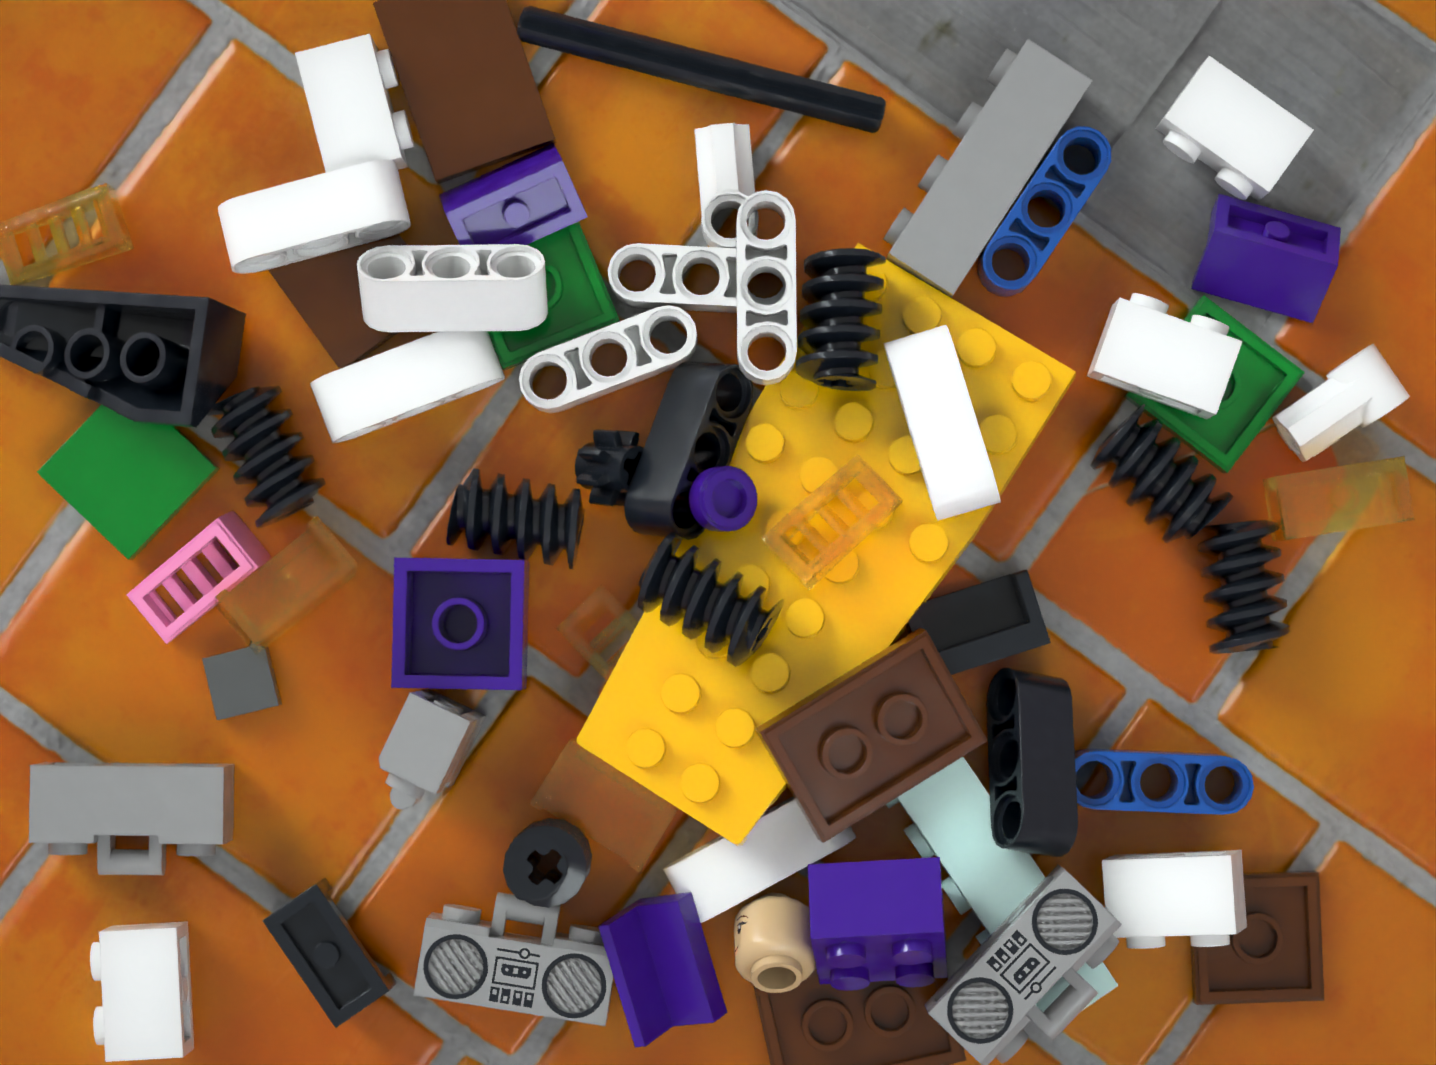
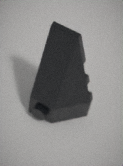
(128, 351)

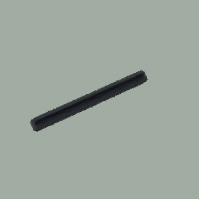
(701, 69)

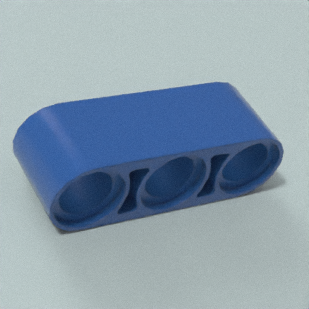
(1061, 186)
(1186, 788)

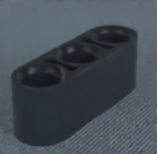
(690, 433)
(1031, 763)

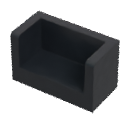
(983, 622)
(328, 954)

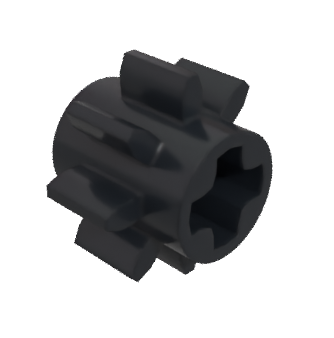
(608, 465)

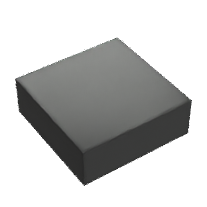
(241, 682)

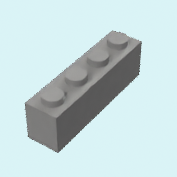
(987, 168)

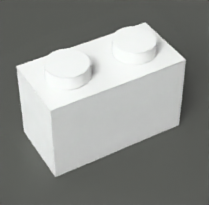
(352, 103)
(1233, 131)
(1165, 356)
(1176, 896)
(143, 991)

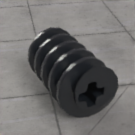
(837, 317)
(265, 454)
(1160, 478)
(516, 518)
(1243, 586)
(705, 602)
(555, 887)

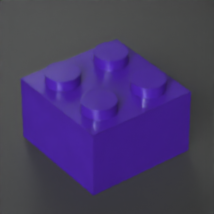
(460, 623)
(878, 922)

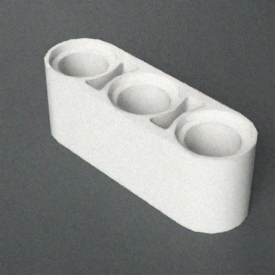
(314, 216)
(773, 257)
(670, 265)
(453, 288)
(576, 356)
(405, 382)
(942, 422)
(728, 874)

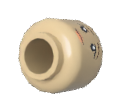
(774, 943)

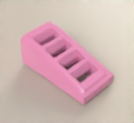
(240, 544)

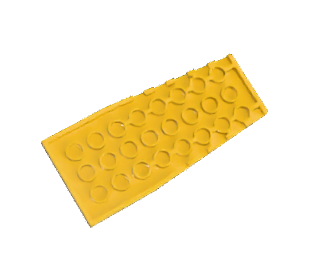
(687, 715)

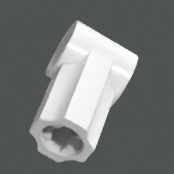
(724, 176)
(1352, 396)

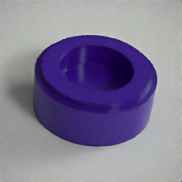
(723, 498)

